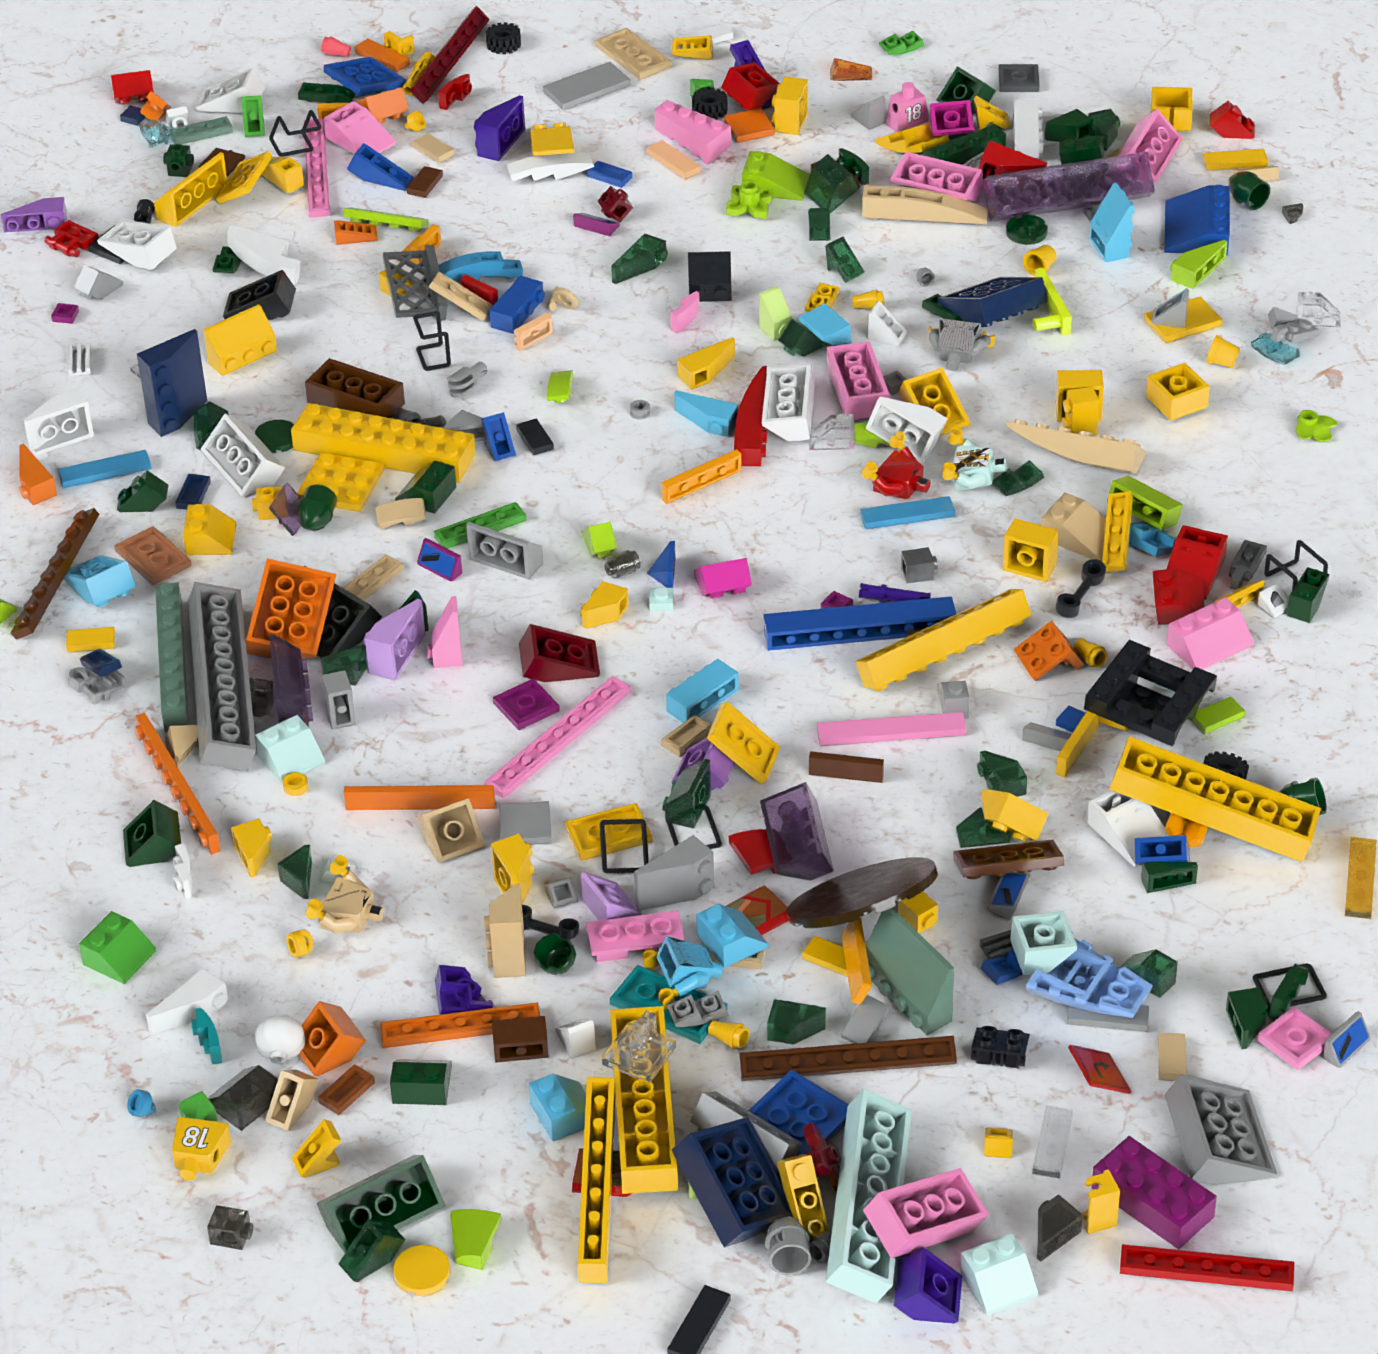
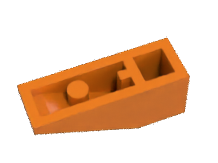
(35, 480)

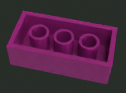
(1157, 1192)

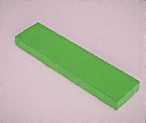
(494, 519)

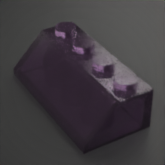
(290, 681)
(796, 834)

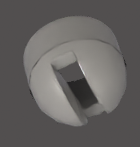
(925, 276)

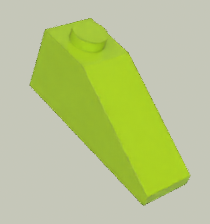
(1197, 264)

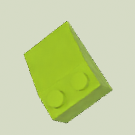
(775, 173)

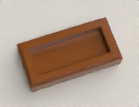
(346, 1089)

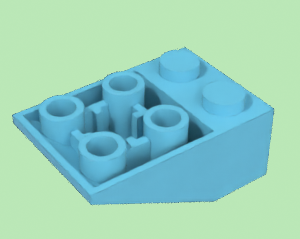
(1113, 225)

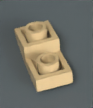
(405, 511)

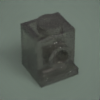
(261, 701)

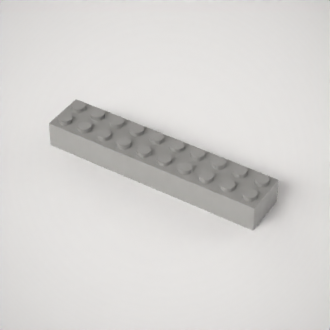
(221, 677)

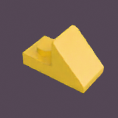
(989, 113)
(318, 1151)

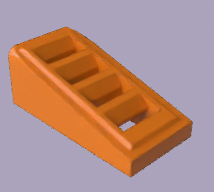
(354, 232)

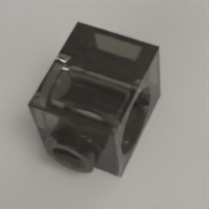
(229, 1227)

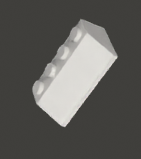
(789, 401)
(241, 456)

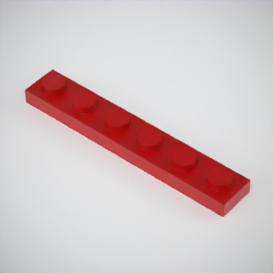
(1207, 1267)

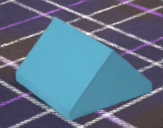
(827, 325)

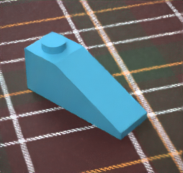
(707, 413)

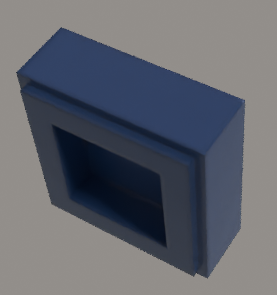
(132, 115)

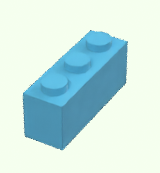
(702, 691)

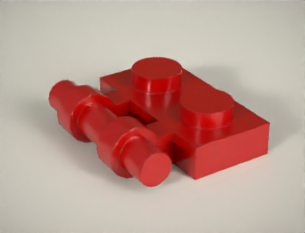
(74, 234)

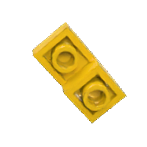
(824, 294)

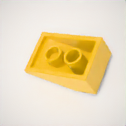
(551, 140)
(936, 392)

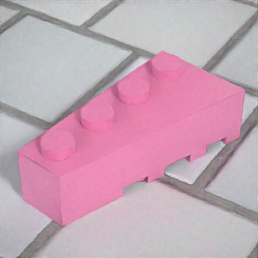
(693, 130)

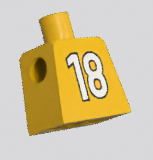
(199, 1145)

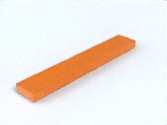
(417, 797)
(450, 1025)

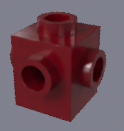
(615, 204)

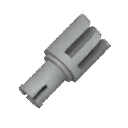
(465, 378)

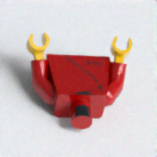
(899, 474)

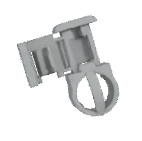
(95, 689)

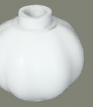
(280, 1038)

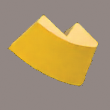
(911, 140)

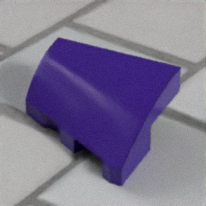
(458, 991)

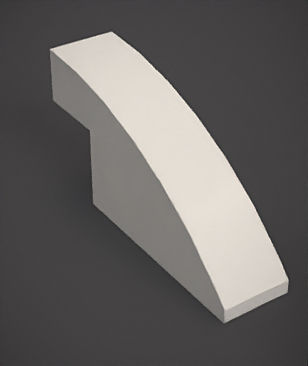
(263, 252)

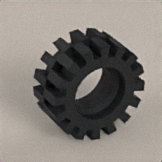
(503, 38)
(710, 102)
(1228, 763)

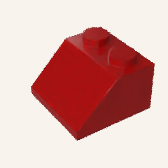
(749, 85)
(132, 86)
(1176, 594)

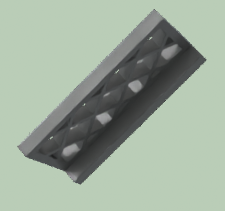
(429, 270)

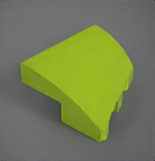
(473, 1235)

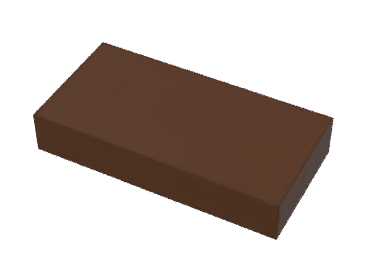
(424, 182)

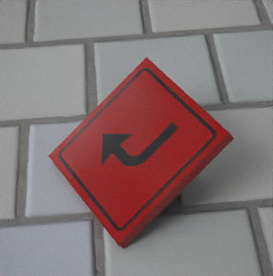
(1099, 1069)

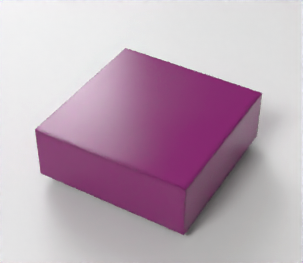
(65, 313)
(836, 600)

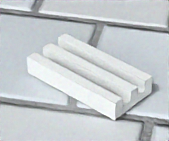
(79, 349)

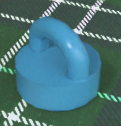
(140, 1103)

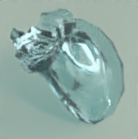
(155, 132)

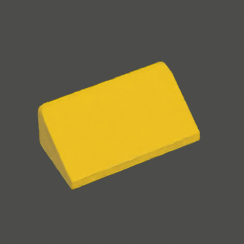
(1244, 594)

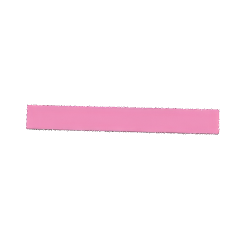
(317, 172)
(558, 736)

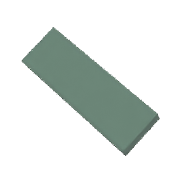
(201, 130)

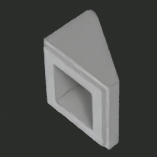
(1279, 316)
(561, 892)

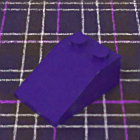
(499, 128)

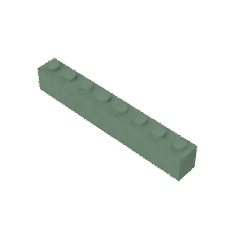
(171, 655)

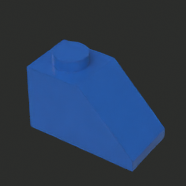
(1162, 849)

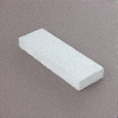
(719, 33)

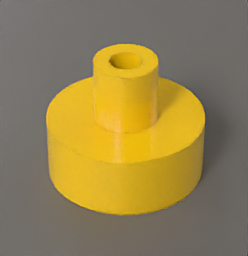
(415, 121)

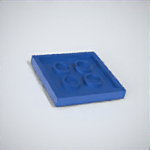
(364, 76)
(797, 1103)

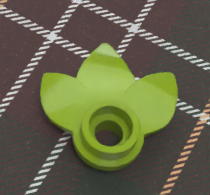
(1314, 426)

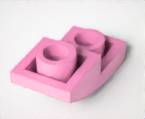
(686, 313)

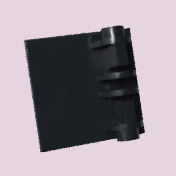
(1010, 1042)

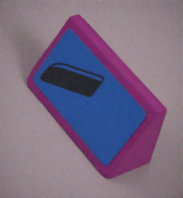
(595, 224)
(439, 560)

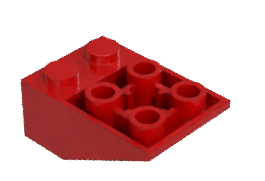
(1001, 159)
(1199, 554)

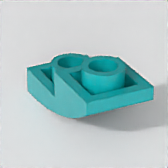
(207, 1035)

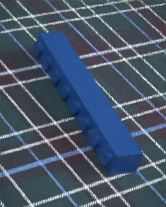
(853, 623)

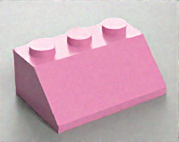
(1209, 634)

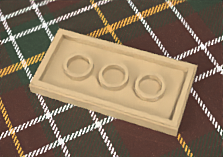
(633, 53)

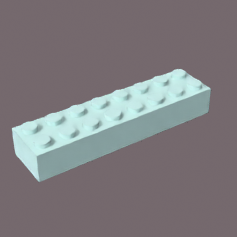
(870, 1163)

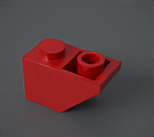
(1231, 123)

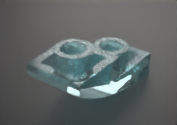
(1274, 350)

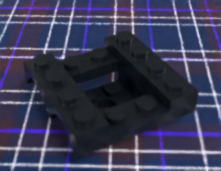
(1126, 702)

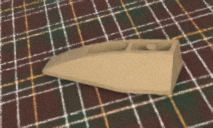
(919, 205)
(1083, 448)

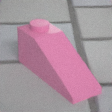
(445, 638)

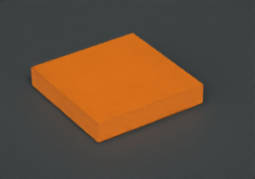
(749, 125)

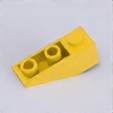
(284, 173)
(705, 364)
(803, 1193)

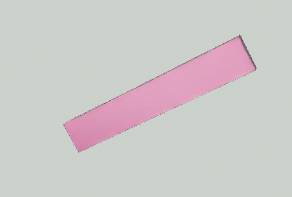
(891, 728)

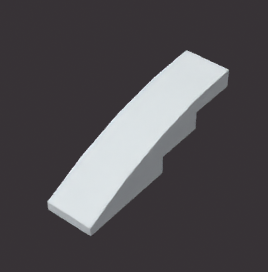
(544, 165)

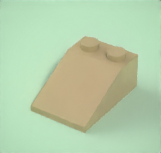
(1078, 524)

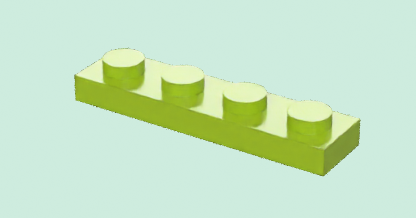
(377, 218)

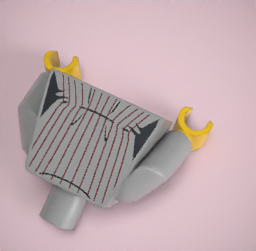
(958, 341)

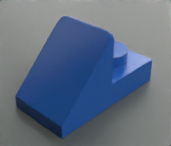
(498, 437)

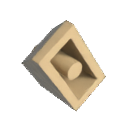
(291, 1098)

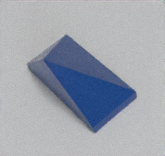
(664, 566)

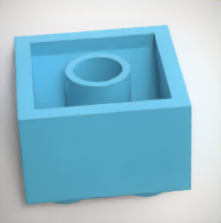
(728, 934)
(558, 1104)

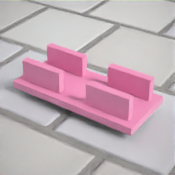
(615, 937)

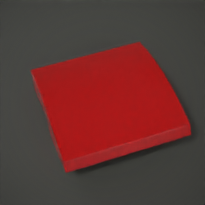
(753, 850)

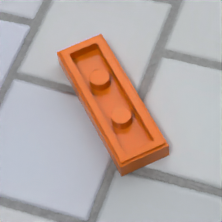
(384, 55)

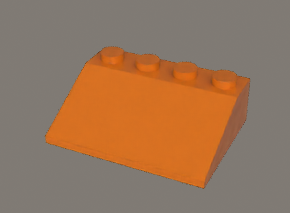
(291, 606)

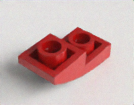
(454, 90)

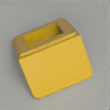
(998, 1142)

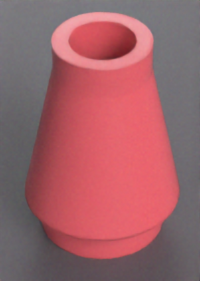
(334, 47)

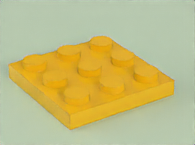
(347, 477)

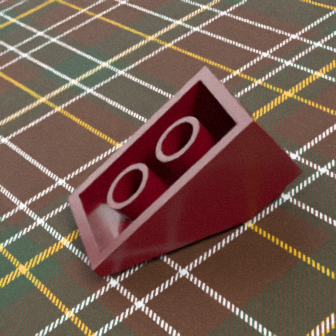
(557, 655)

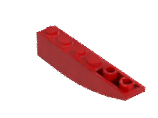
(749, 429)

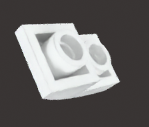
(184, 878)

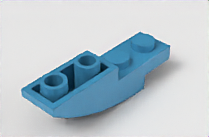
(481, 263)

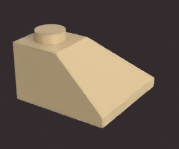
(451, 830)

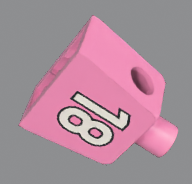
(907, 108)

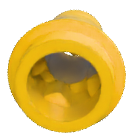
(868, 299)
(1092, 653)
(732, 1034)

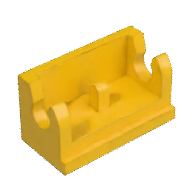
(1103, 1203)

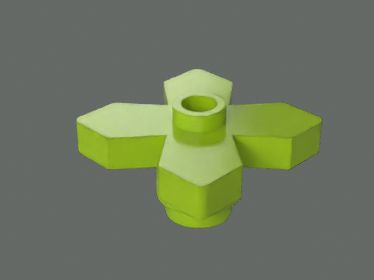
(749, 199)

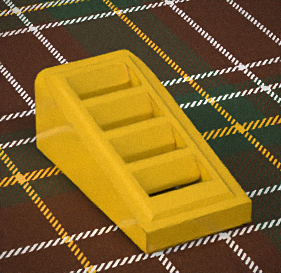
(704, 45)

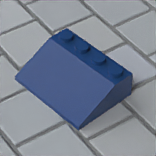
(1197, 219)

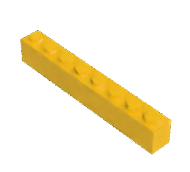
(943, 639)
(596, 1180)

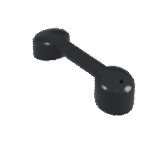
(1091, 575)

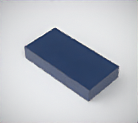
(193, 491)
(100, 662)

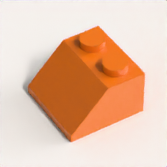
(386, 104)
(329, 1038)

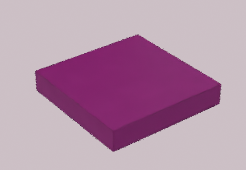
(526, 704)

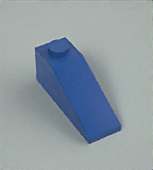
(377, 169)

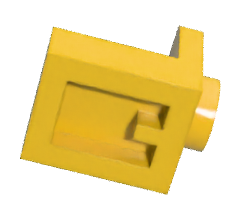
(401, 45)

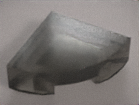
(1292, 212)

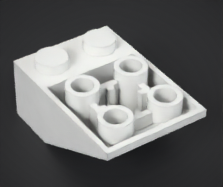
(1122, 820)

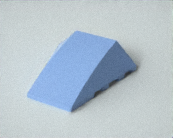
(1091, 984)

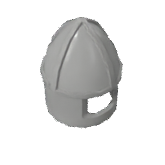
(788, 1246)

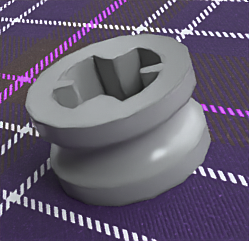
(639, 409)

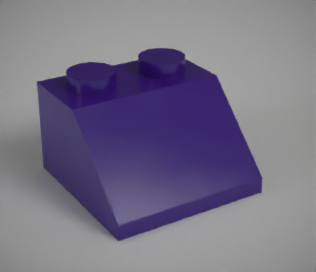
(927, 1288)

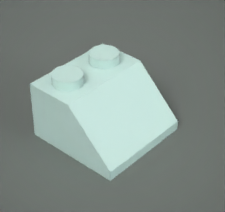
(288, 748)
(1041, 941)
(998, 1274)

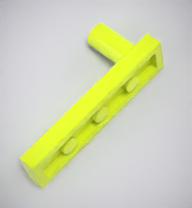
(1060, 316)

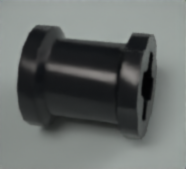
(142, 211)

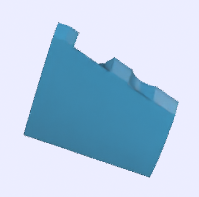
(1151, 539)

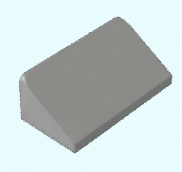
(1045, 736)

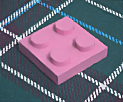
(1294, 1038)

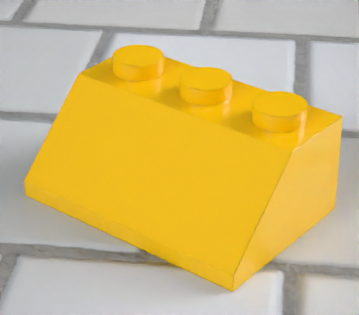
(239, 340)

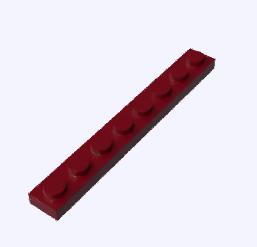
(449, 55)

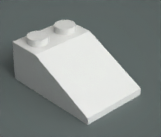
(227, 94)
(139, 243)
(59, 422)
(918, 423)

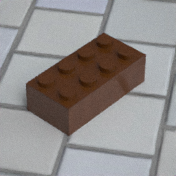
(354, 389)

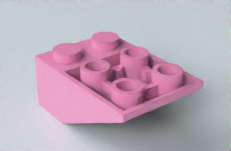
(354, 126)

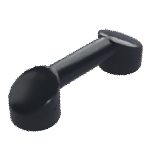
(567, 928)

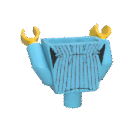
(684, 967)

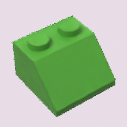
(116, 948)

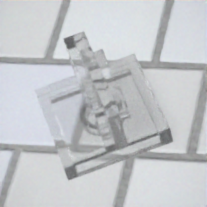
(639, 1049)

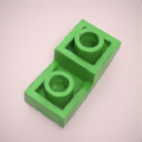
(894, 45)

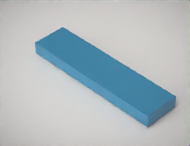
(104, 468)
(907, 512)

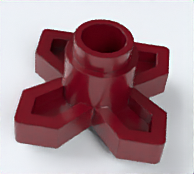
(824, 1154)

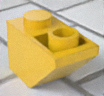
(605, 605)

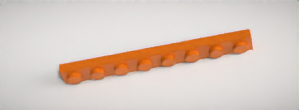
(178, 786)

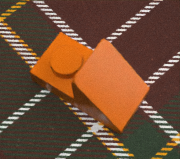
(155, 107)

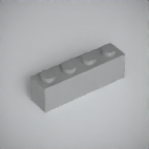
(716, 1109)

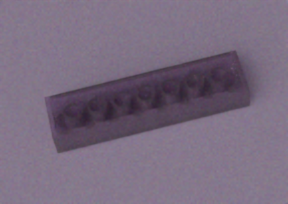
(1066, 186)

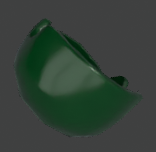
(554, 954)

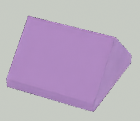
(606, 898)

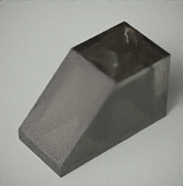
(1056, 1225)

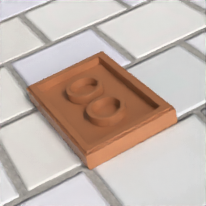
(153, 555)

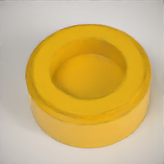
(295, 784)

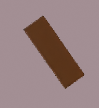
(846, 767)

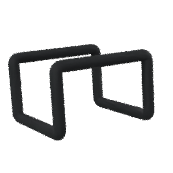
(303, 131)
(440, 339)
(1284, 567)

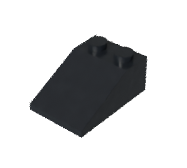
(272, 293)

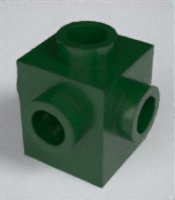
(178, 160)

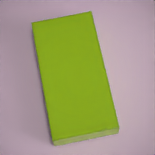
(1218, 715)

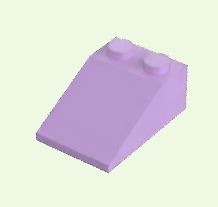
(394, 640)

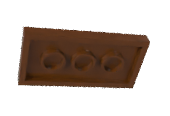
(1008, 858)

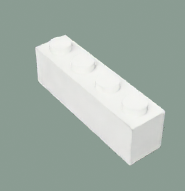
(1028, 127)

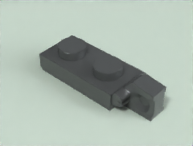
(1246, 563)

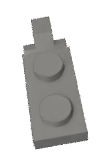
(1294, 331)

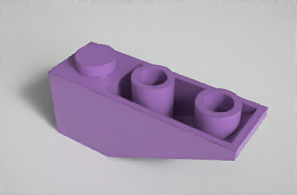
(38, 215)

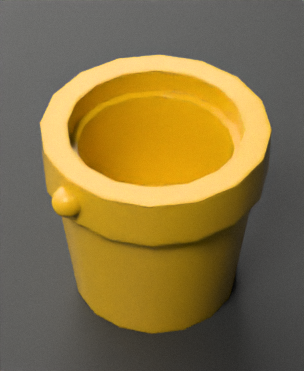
(1039, 258)
(1222, 352)

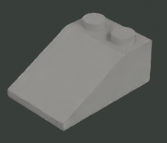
(675, 875)

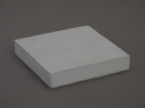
(528, 820)

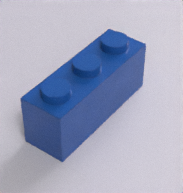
(516, 304)

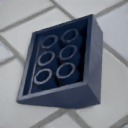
(996, 299)
(172, 382)
(733, 1180)

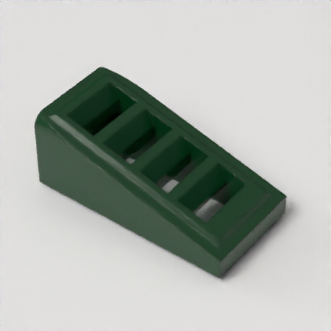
(1159, 875)

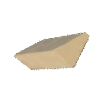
(1265, 173)

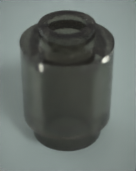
(622, 564)

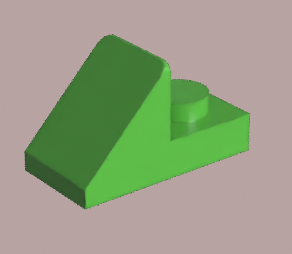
(253, 116)

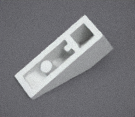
(180, 1007)

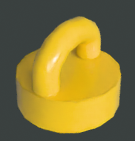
(297, 944)

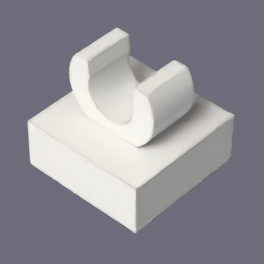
(177, 116)

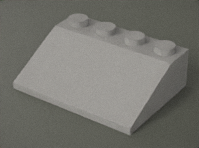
(1218, 1132)

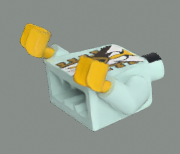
(972, 465)

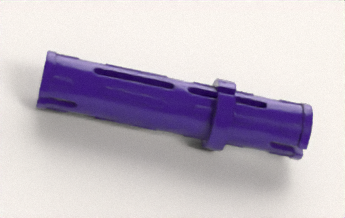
(888, 594)

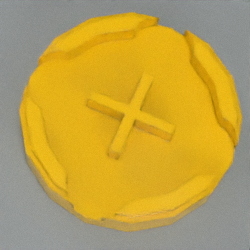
(421, 1270)

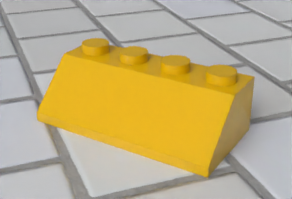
(192, 192)

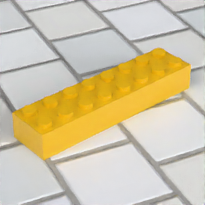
(381, 439)
(1215, 799)
(644, 1119)

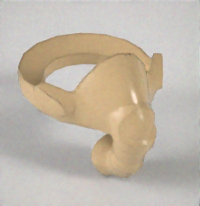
(560, 296)

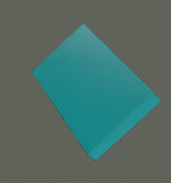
(642, 990)

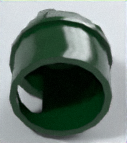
(1249, 187)
(316, 507)
(1308, 792)

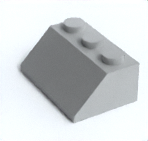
(503, 551)

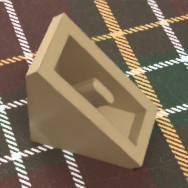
(181, 741)

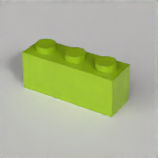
(1149, 503)

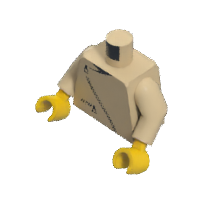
(347, 903)

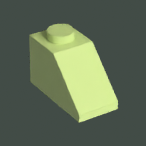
(773, 313)

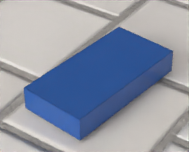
(609, 174)

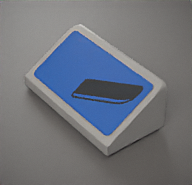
(1008, 893)
(1346, 1040)

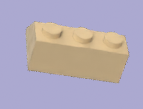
(506, 934)

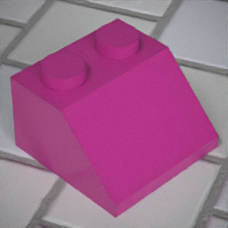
(951, 118)
(723, 577)

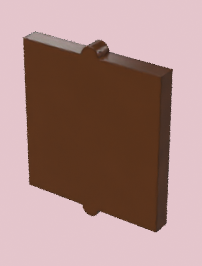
(231, 159)

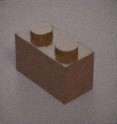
(520, 1039)

